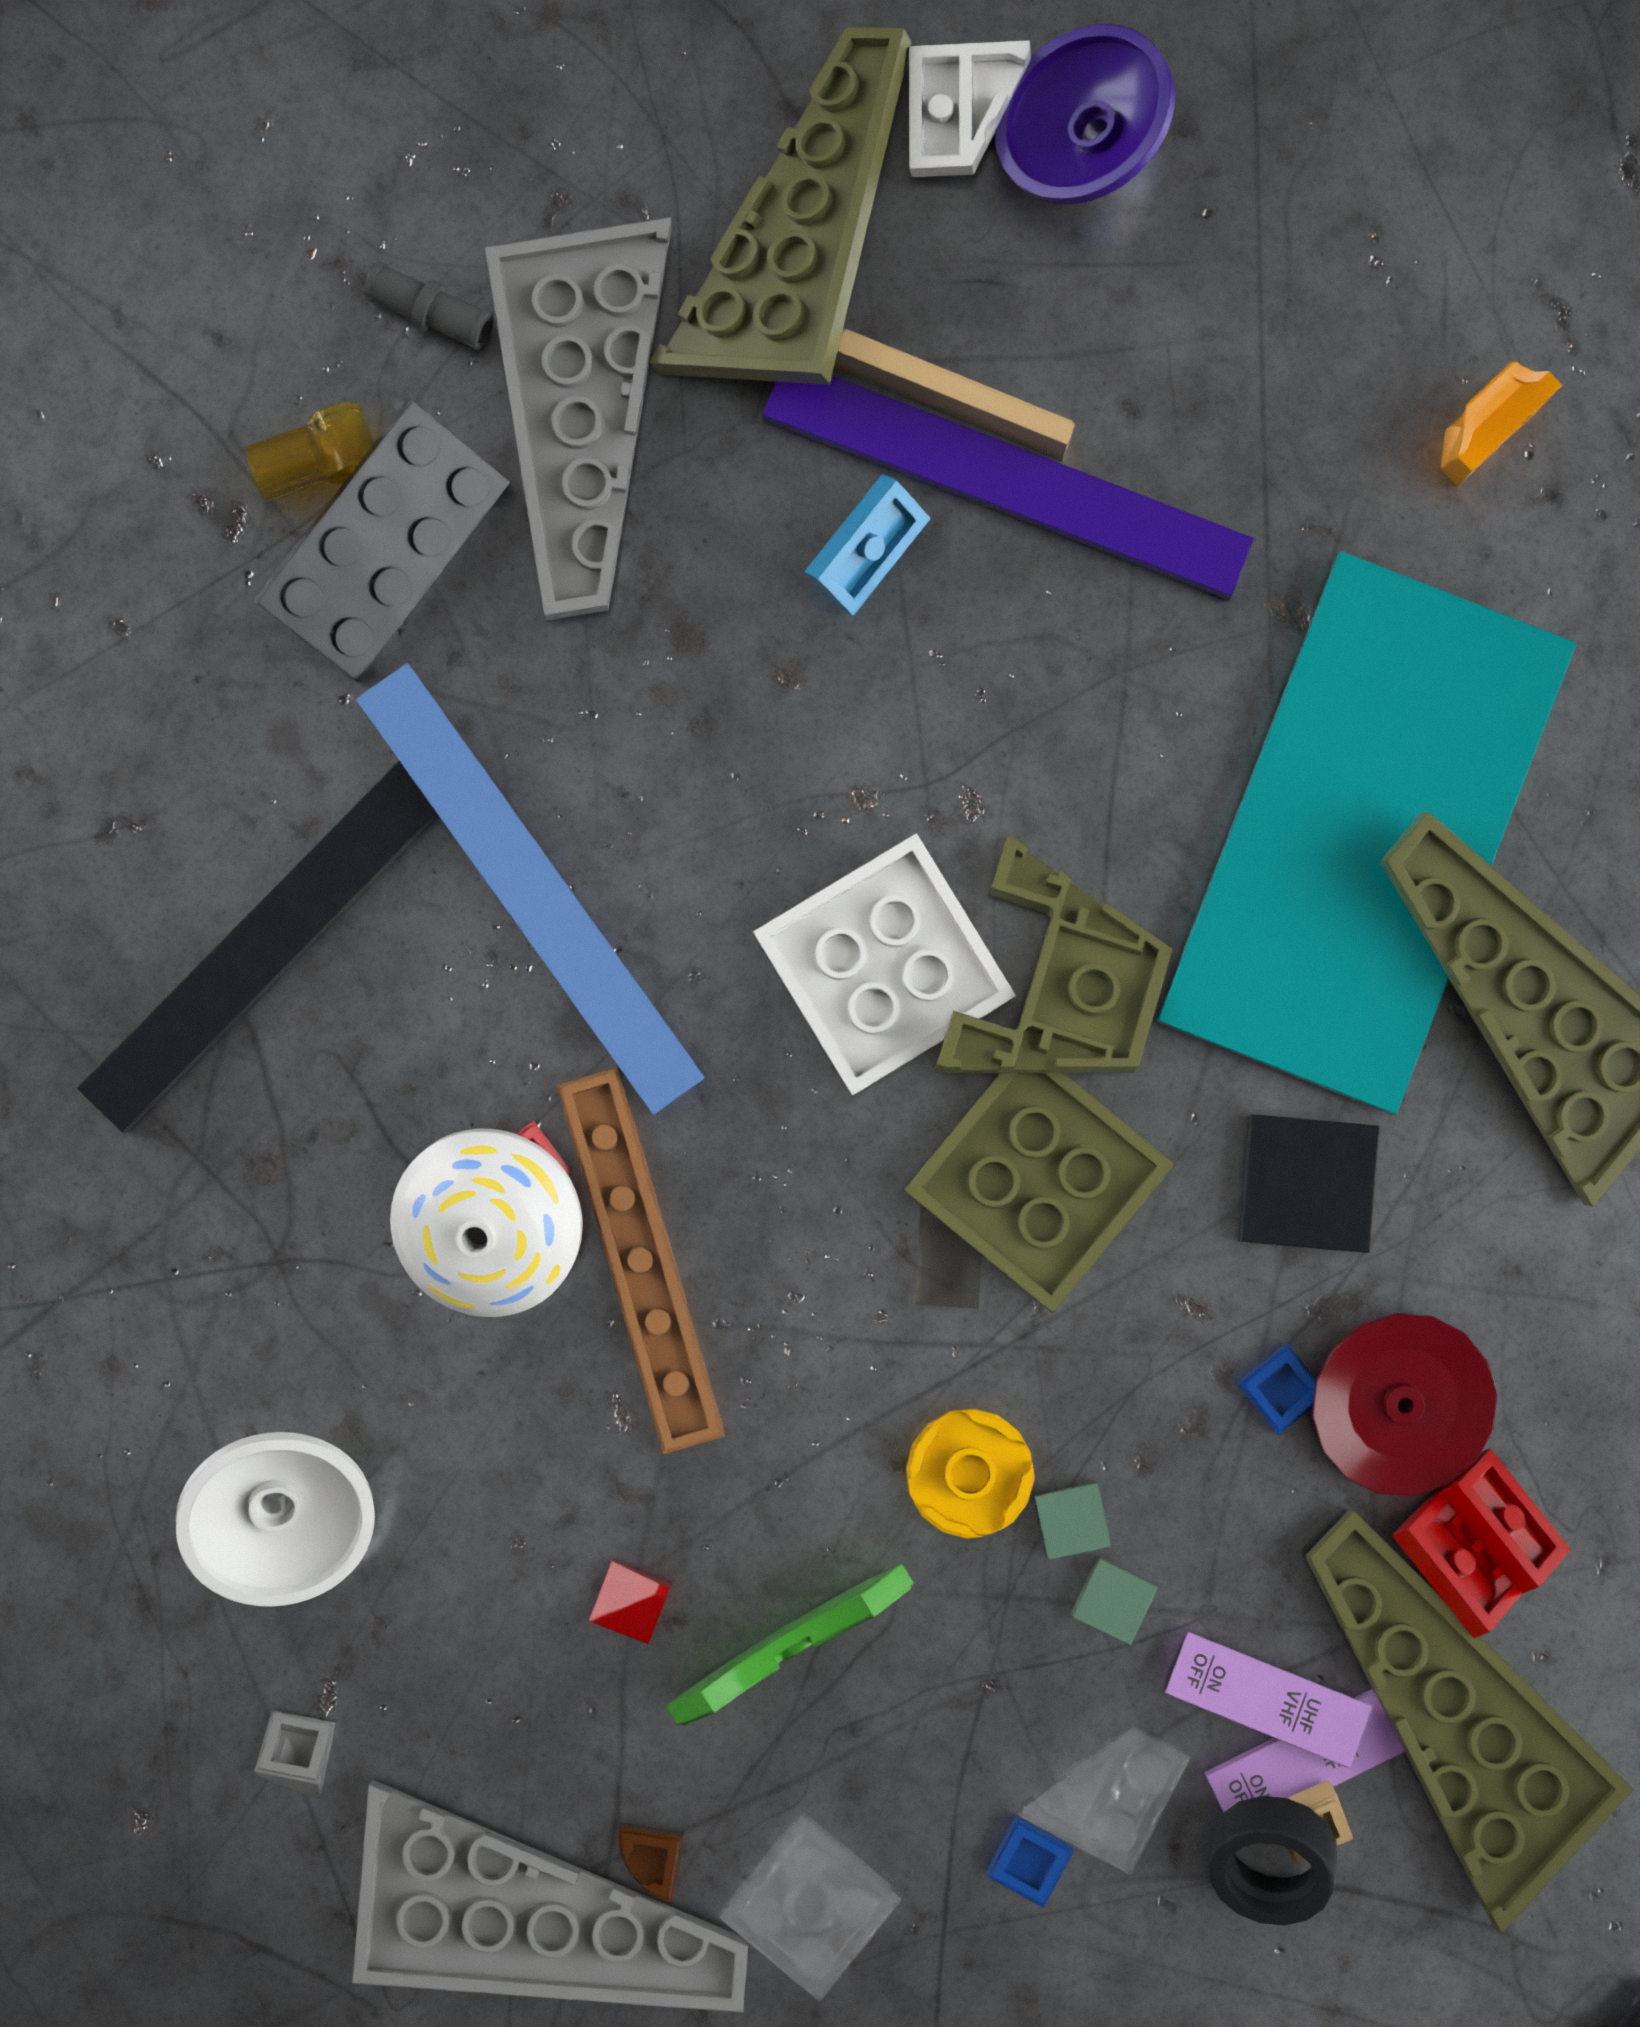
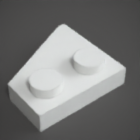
(959, 102)

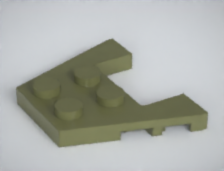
(1088, 990)

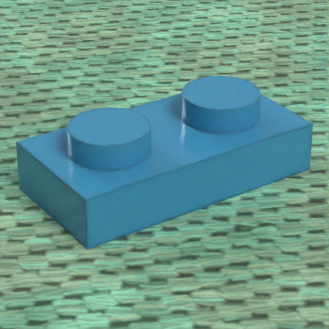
(867, 544)

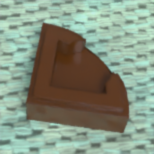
(651, 1857)

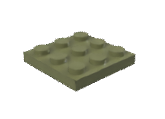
(1039, 1180)

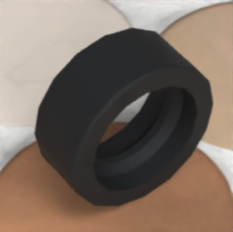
(1268, 1897)

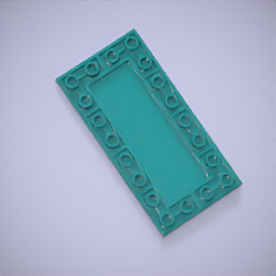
(1386, 715)

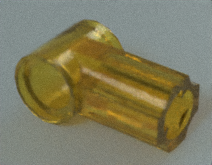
(313, 453)

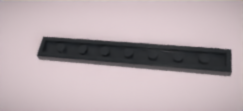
(259, 950)

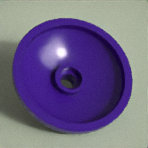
(1069, 95)

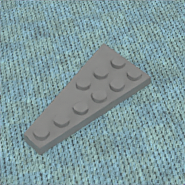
(576, 364)
(494, 1916)

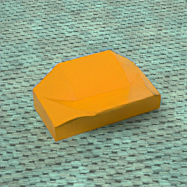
(1494, 417)

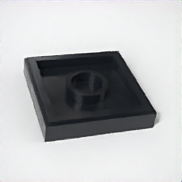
(1309, 1183)

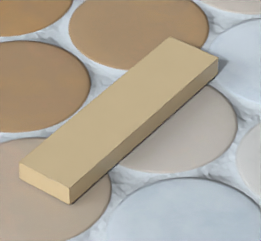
(953, 394)

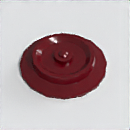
(1404, 1404)

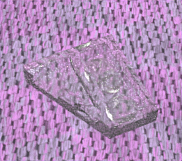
(1111, 1798)

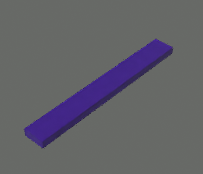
(1013, 482)

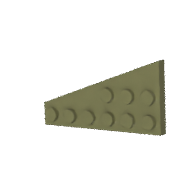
(798, 238)
(1538, 997)
(1487, 1748)

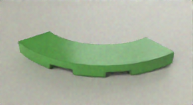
(814, 1628)

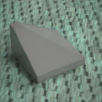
(296, 1752)

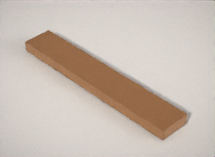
(641, 1261)

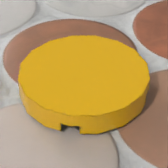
(970, 1473)

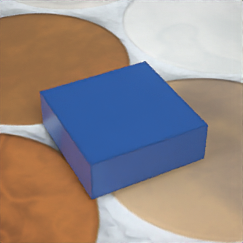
(1280, 1388)
(1029, 1861)

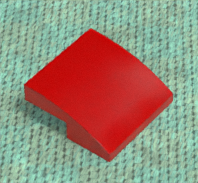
(1482, 1543)

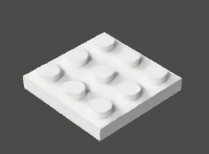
(883, 963)

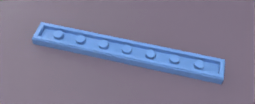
(530, 888)

